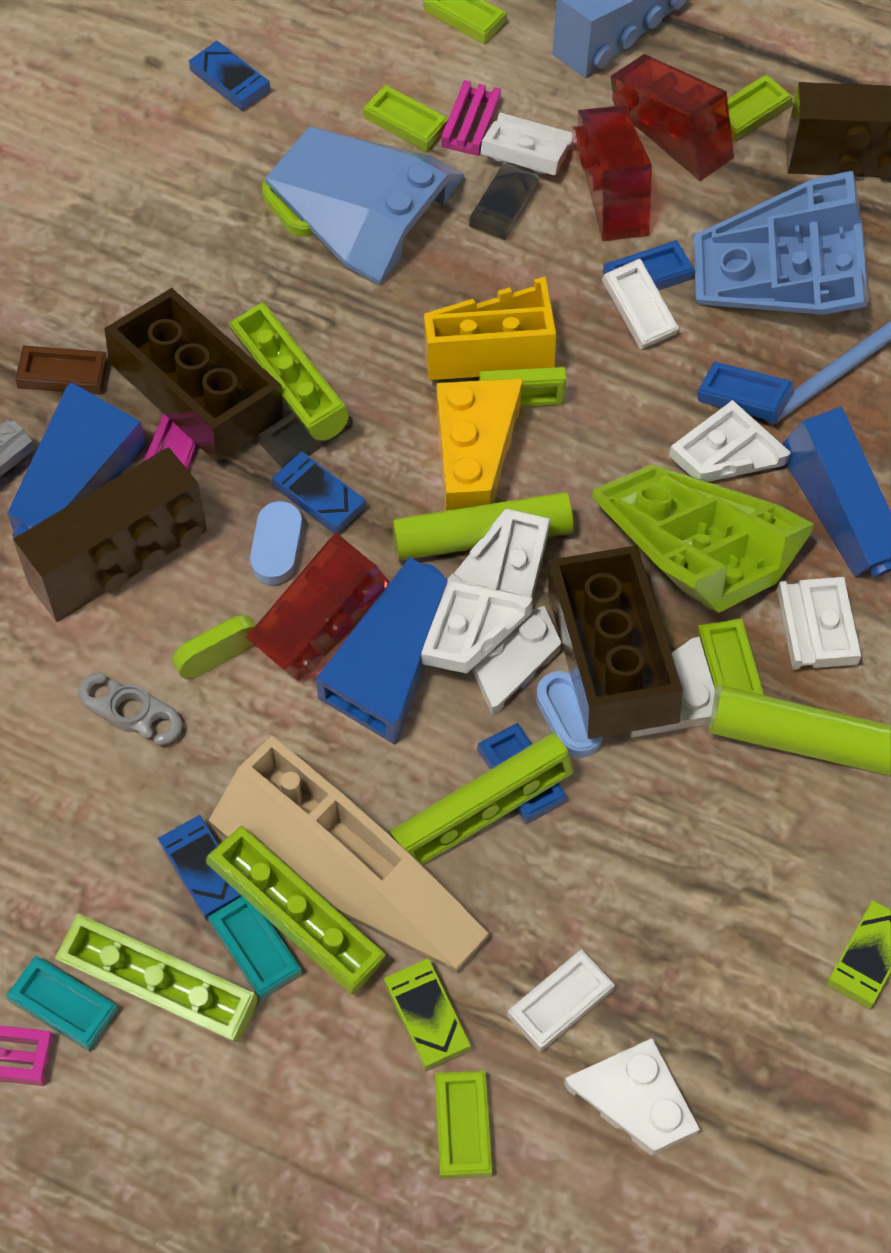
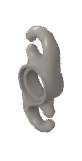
(152, 708)

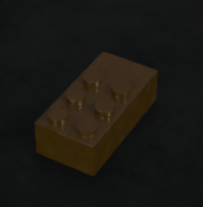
(840, 130)
(194, 374)
(112, 534)
(614, 642)

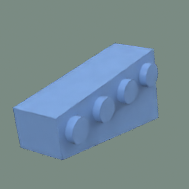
(597, 30)

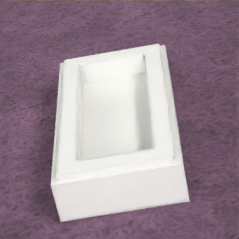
(640, 304)
(560, 1000)

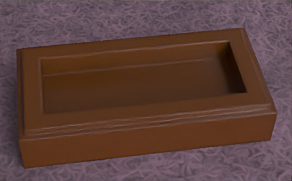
(57, 367)

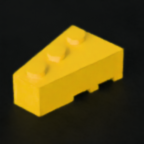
(491, 335)
(474, 437)

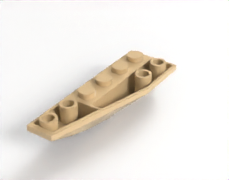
(345, 855)

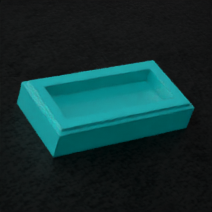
(255, 947)
(62, 1003)

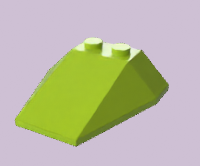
(705, 535)

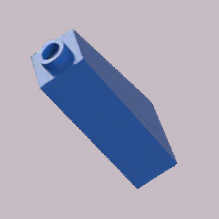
(79, 453)
(842, 490)
(381, 659)

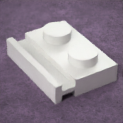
(526, 144)
(818, 623)

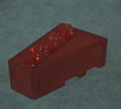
(677, 113)
(615, 171)
(319, 608)

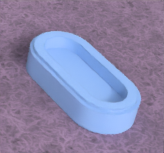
(276, 543)
(562, 714)

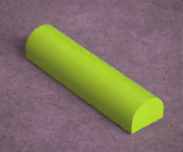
(301, 382)
(464, 527)
(801, 729)
(484, 799)
(296, 909)
(157, 978)

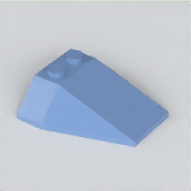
(360, 195)
(788, 252)

